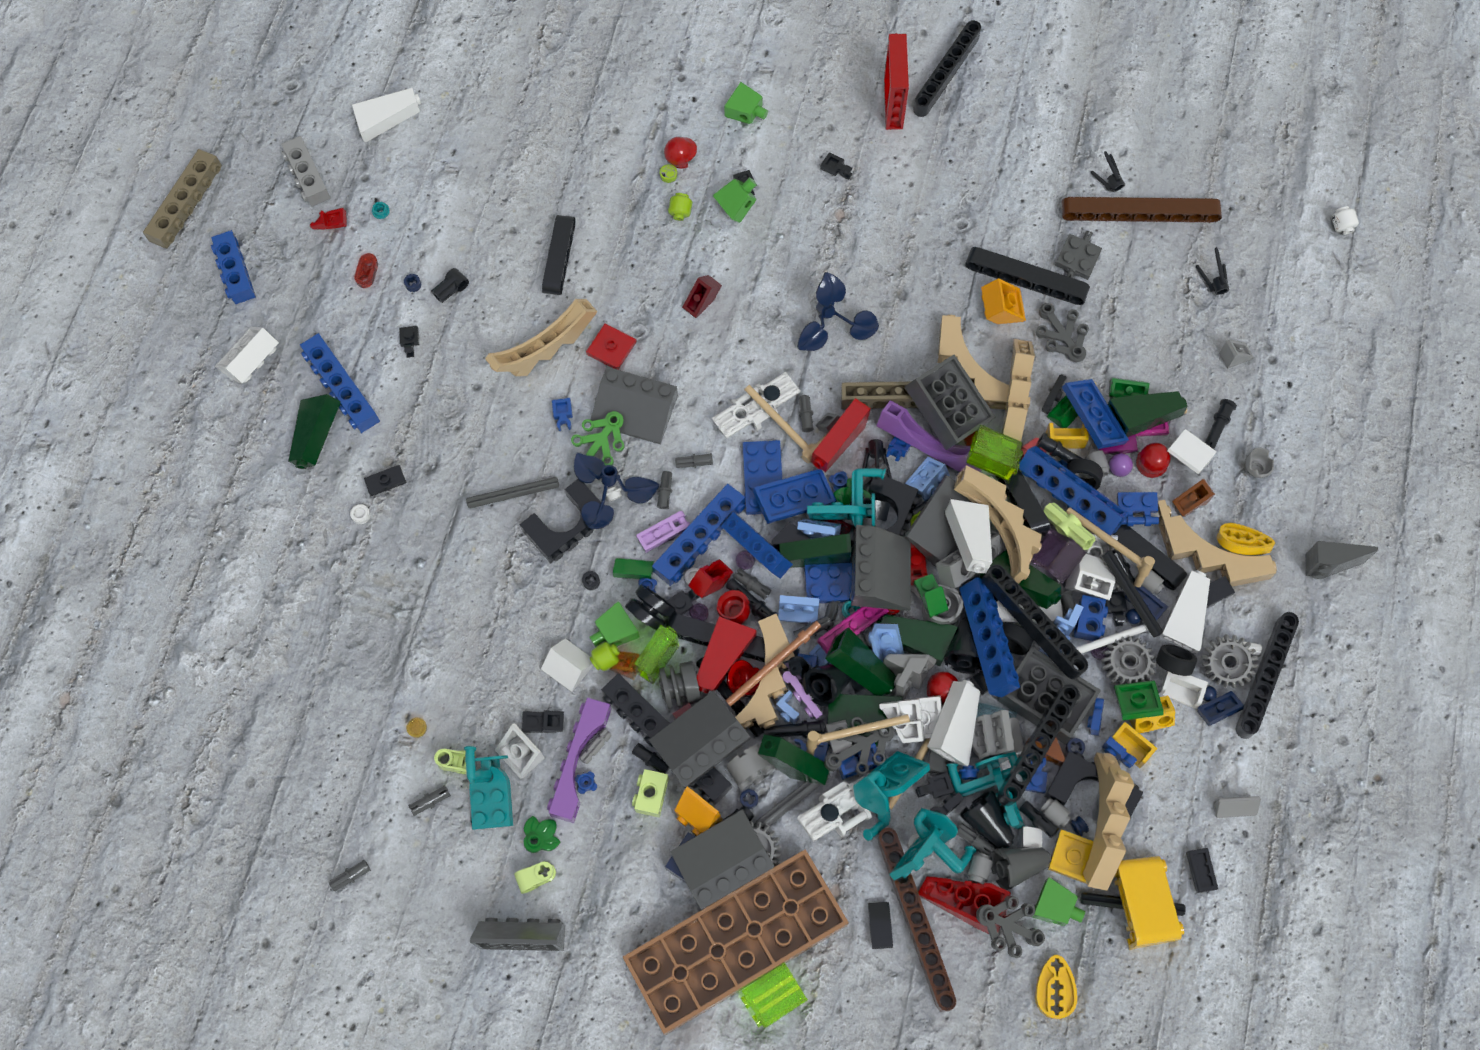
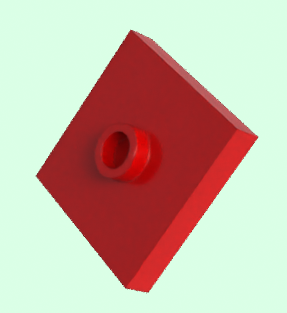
(611, 346)

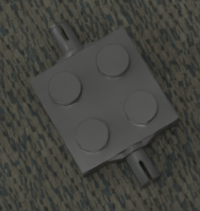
(1078, 256)

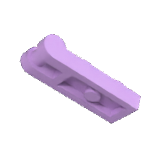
(662, 531)
(799, 693)

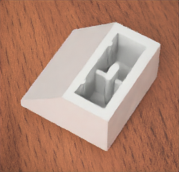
(1092, 578)

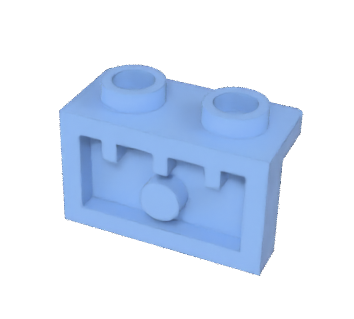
(928, 477)
(818, 529)
(798, 609)
(1068, 623)
(885, 640)

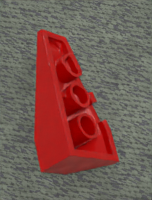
(963, 898)

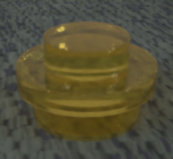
(416, 727)

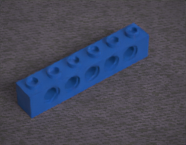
(317, 347)
(726, 497)
(1098, 502)
(989, 638)

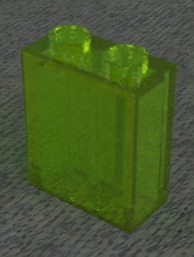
(995, 452)
(657, 653)
(773, 996)

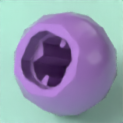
(1120, 465)

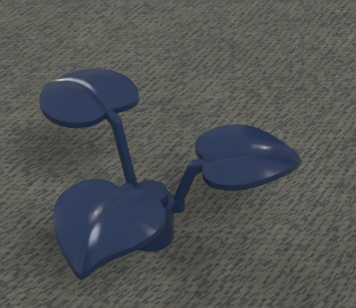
(829, 291)
(591, 468)

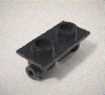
(798, 667)

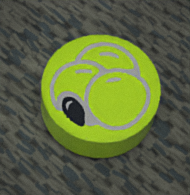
(668, 173)

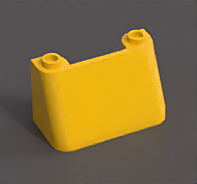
(1147, 902)

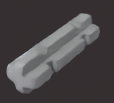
(595, 746)

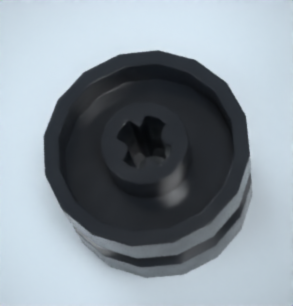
(648, 610)

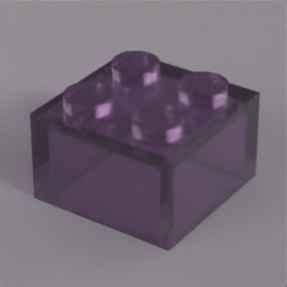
(1057, 556)

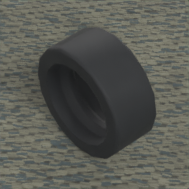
(1087, 467)
(1018, 639)
(1176, 660)

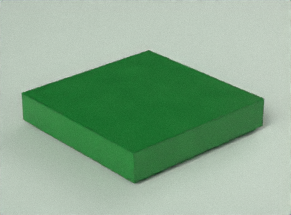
(1138, 700)

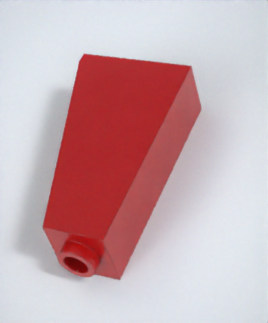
(841, 435)
(724, 649)

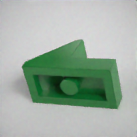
(931, 595)

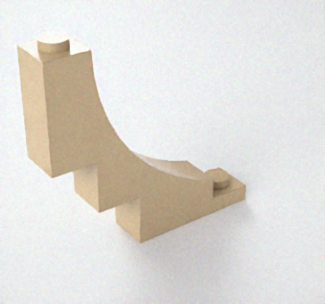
(951, 343)
(1019, 389)
(1184, 542)

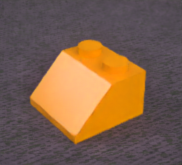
(1002, 302)
(696, 812)

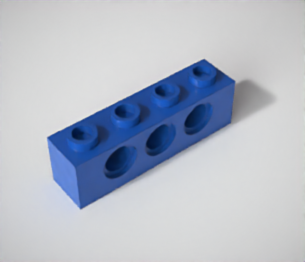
(237, 291)
(756, 545)

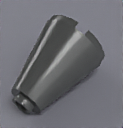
(1018, 864)

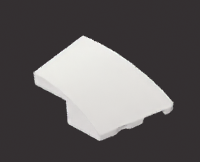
(922, 714)

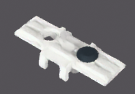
(774, 393)
(827, 814)

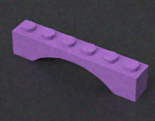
(900, 424)
(592, 720)

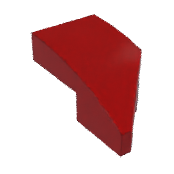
(330, 220)

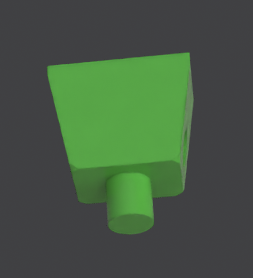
(745, 105)
(736, 198)
(614, 627)
(1057, 904)

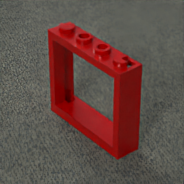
(896, 81)

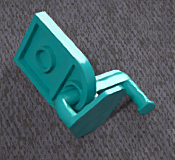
(853, 512)
(996, 777)
(886, 781)
(488, 791)
(933, 832)

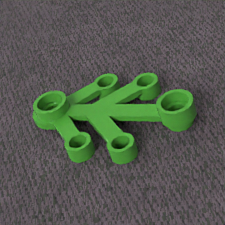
(601, 439)

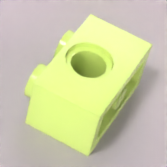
(653, 805)

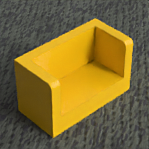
(1069, 437)
(1134, 744)

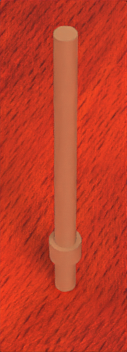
(803, 637)

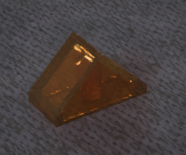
(626, 664)

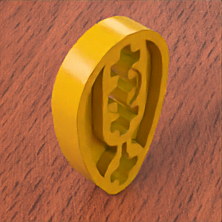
(1244, 540)
(1044, 991)

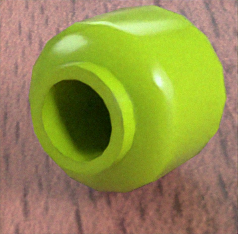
(680, 206)
(605, 656)

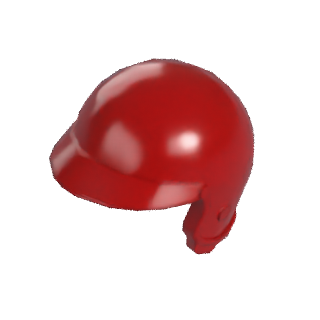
(680, 151)
(1153, 460)
(734, 606)
(739, 674)
(940, 685)

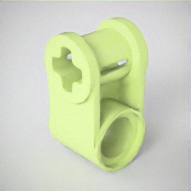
(456, 762)
(531, 877)

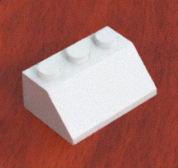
(247, 354)

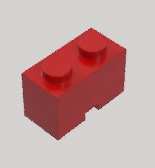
(710, 578)

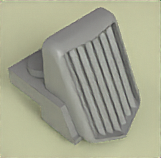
(910, 670)
(996, 735)

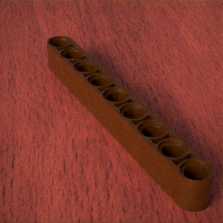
(1141, 209)
(917, 929)

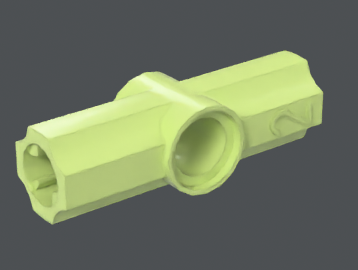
(1069, 526)

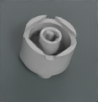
(954, 605)
(749, 768)

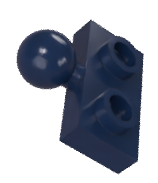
(1154, 604)
(1220, 707)

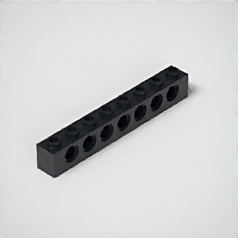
(619, 686)

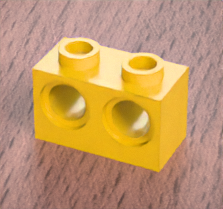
(1157, 722)

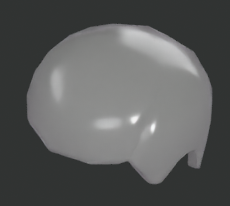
(1259, 463)

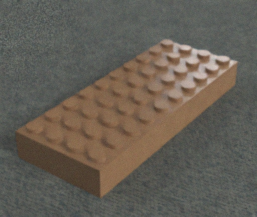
(735, 941)

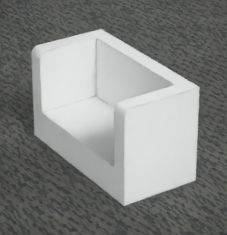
(1183, 689)

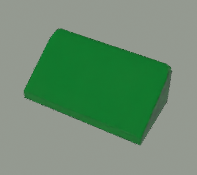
(1126, 387)
(1063, 413)
(632, 569)

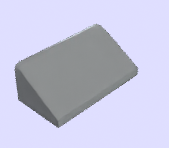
(1237, 806)

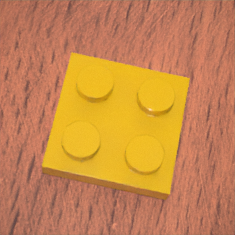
(1071, 855)

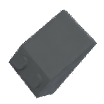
(1332, 558)

